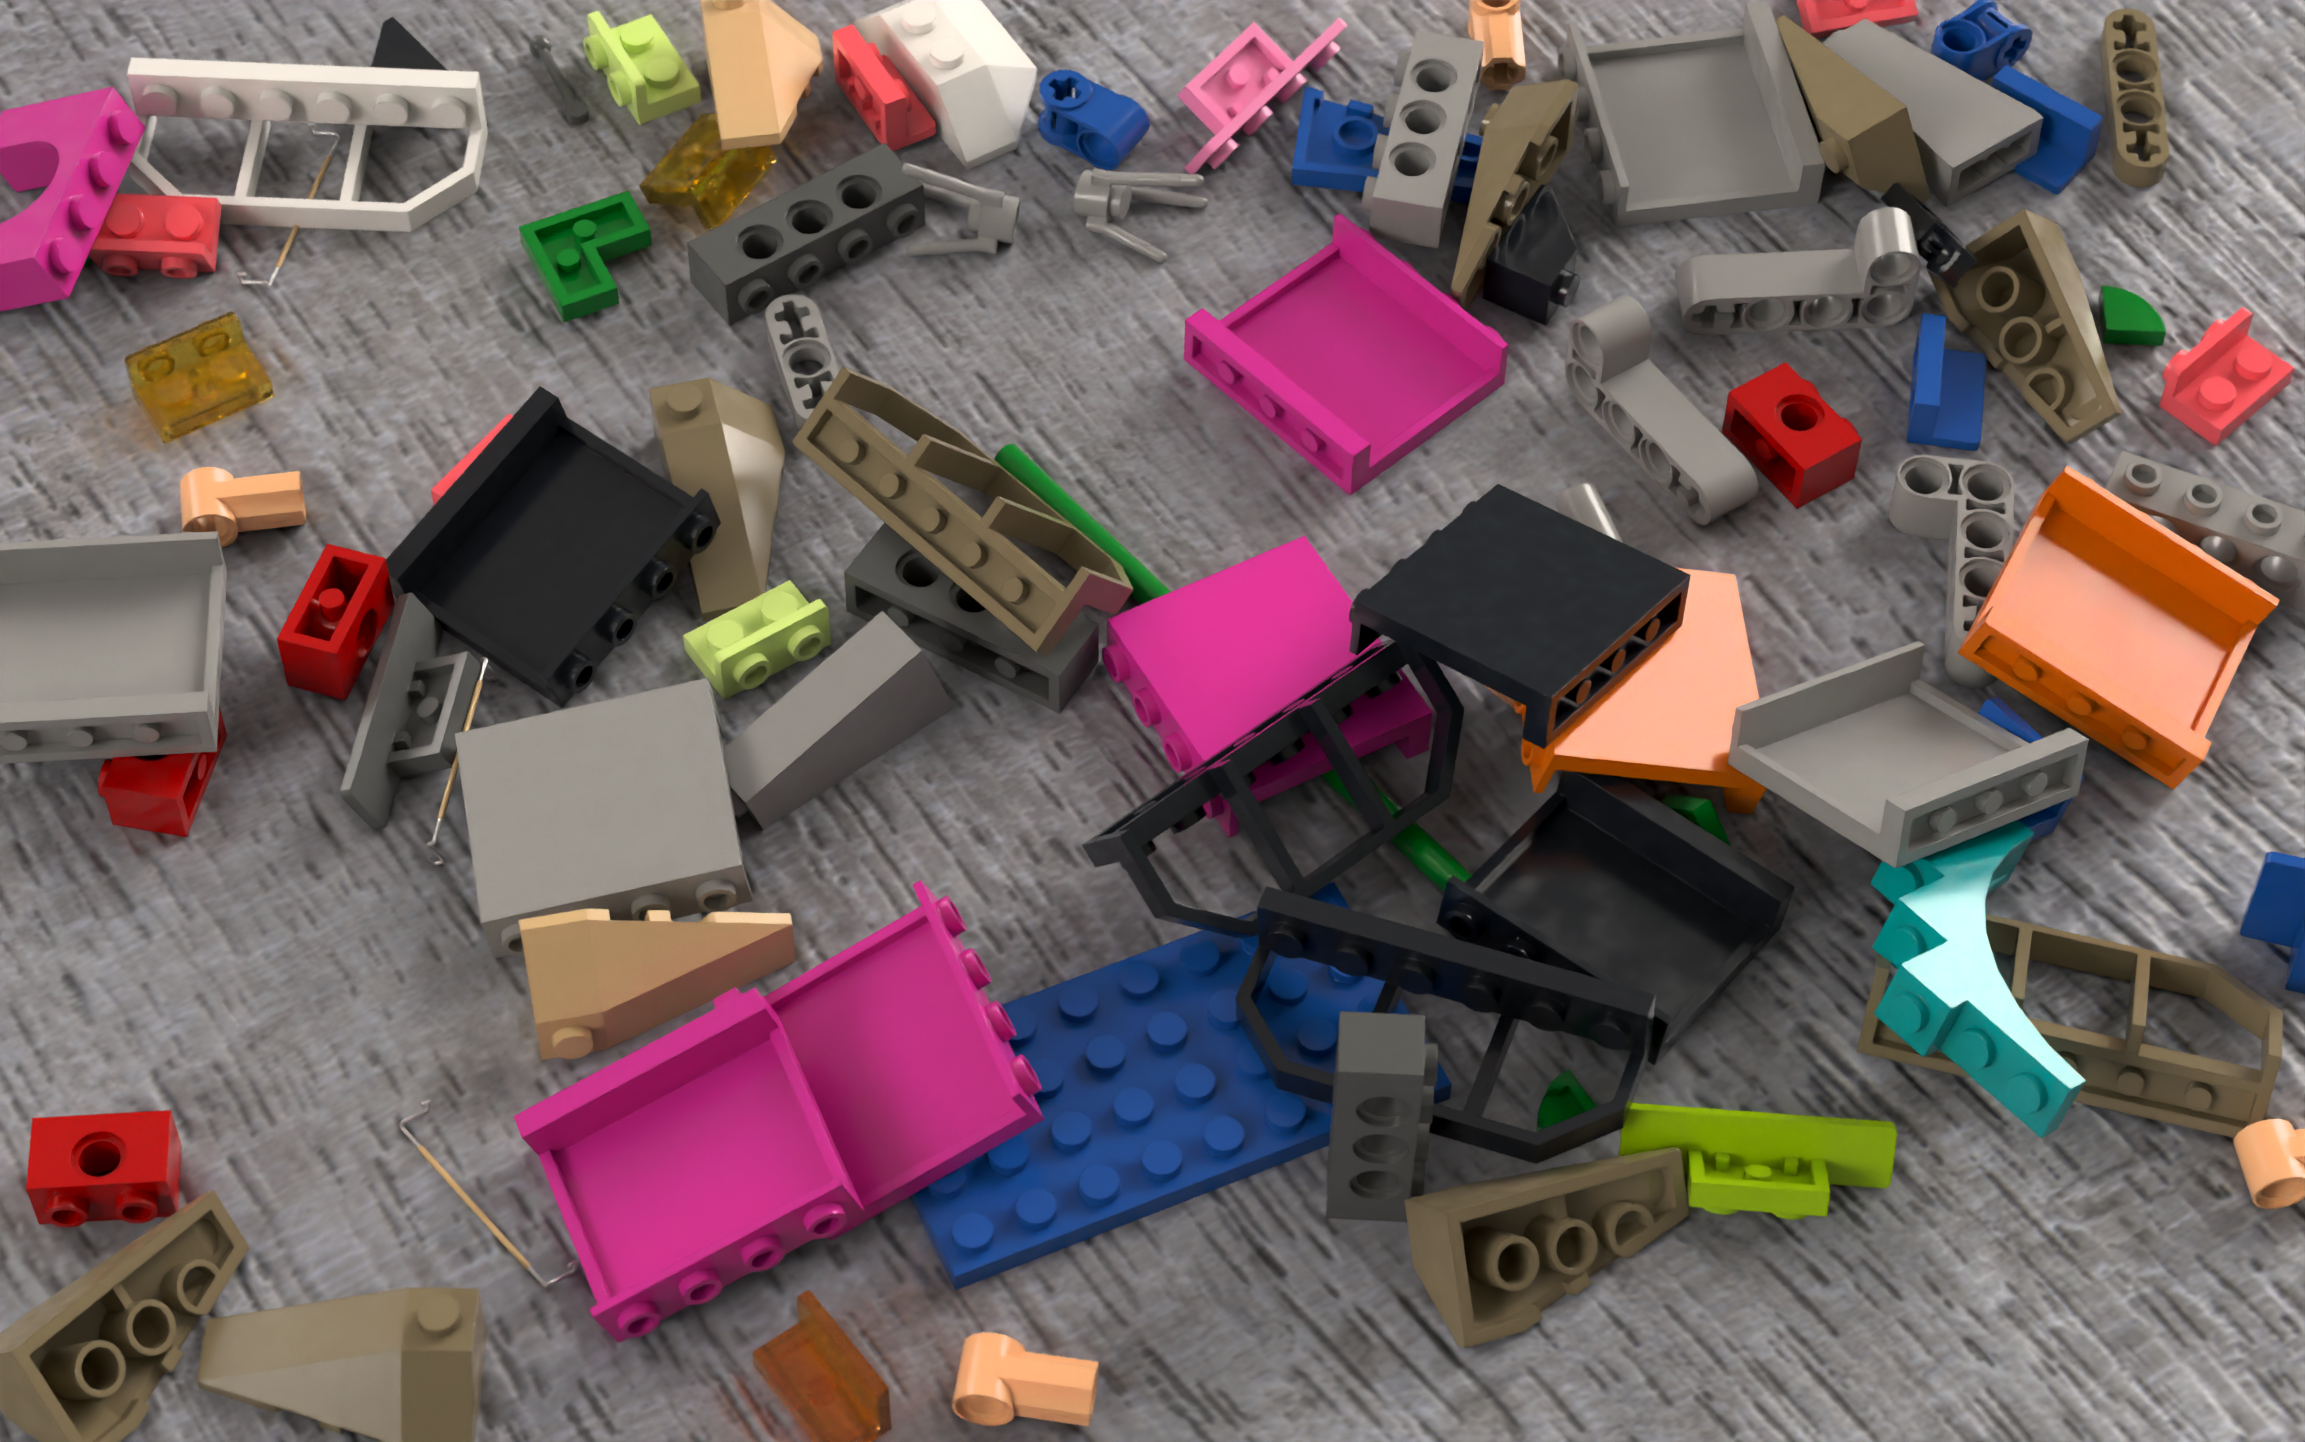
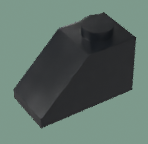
(1534, 262)

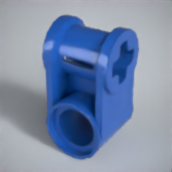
(1981, 40)
(1094, 123)

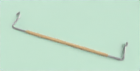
(295, 229)
(455, 766)
(474, 1207)

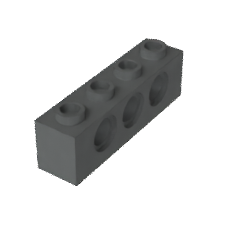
(806, 234)
(952, 624)
(1379, 1115)

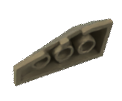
(1857, 121)
(1518, 153)
(2035, 323)
(734, 452)
(1523, 1241)
(103, 1342)
(364, 1363)

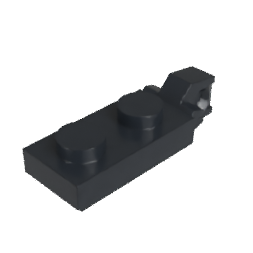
(1944, 252)

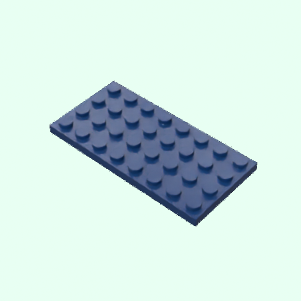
(1145, 1098)

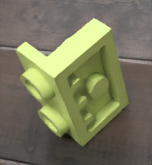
(641, 67)
(759, 639)

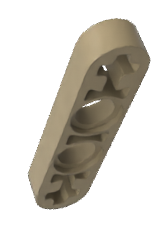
(2139, 97)

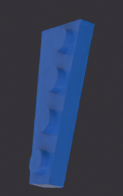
(1339, 144)

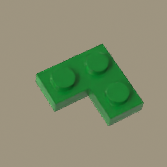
(574, 245)

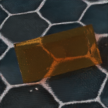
(825, 1378)

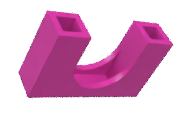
(81, 154)

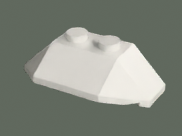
(960, 70)

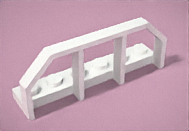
(315, 96)

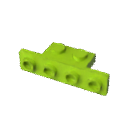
(1762, 1157)

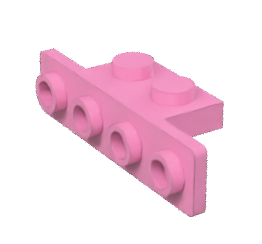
(1242, 82)

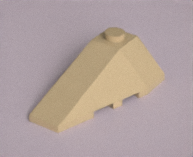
(757, 69)
(618, 978)

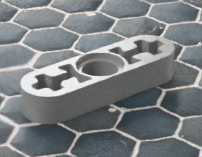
(787, 352)

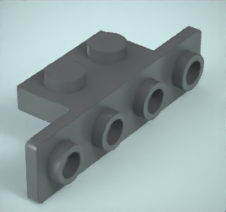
(409, 712)

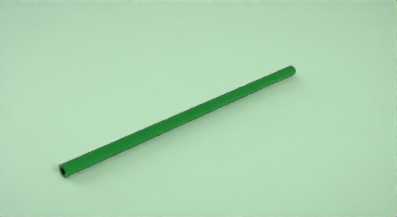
(1411, 842)

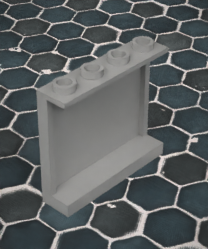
(1694, 123)
(110, 646)
(1898, 759)
(602, 812)

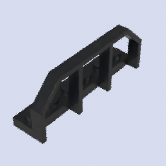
(1277, 740)
(1465, 974)

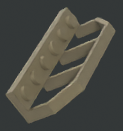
(947, 529)
(2120, 1071)

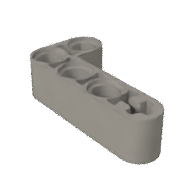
(1806, 289)
(1651, 416)
(1974, 511)

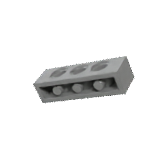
(1424, 139)
(2231, 525)

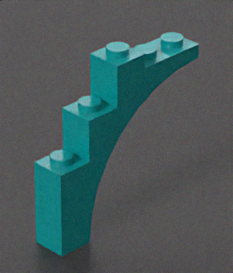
(1949, 983)

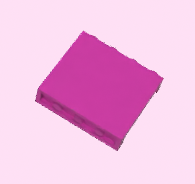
(1350, 357)
(1239, 650)
(906, 1055)
(690, 1165)

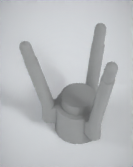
(1108, 194)
(990, 213)

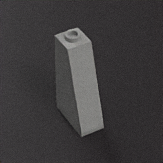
(1959, 123)
(834, 722)

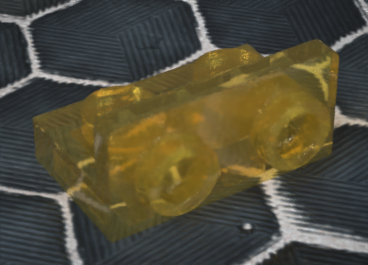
(705, 175)
(197, 377)

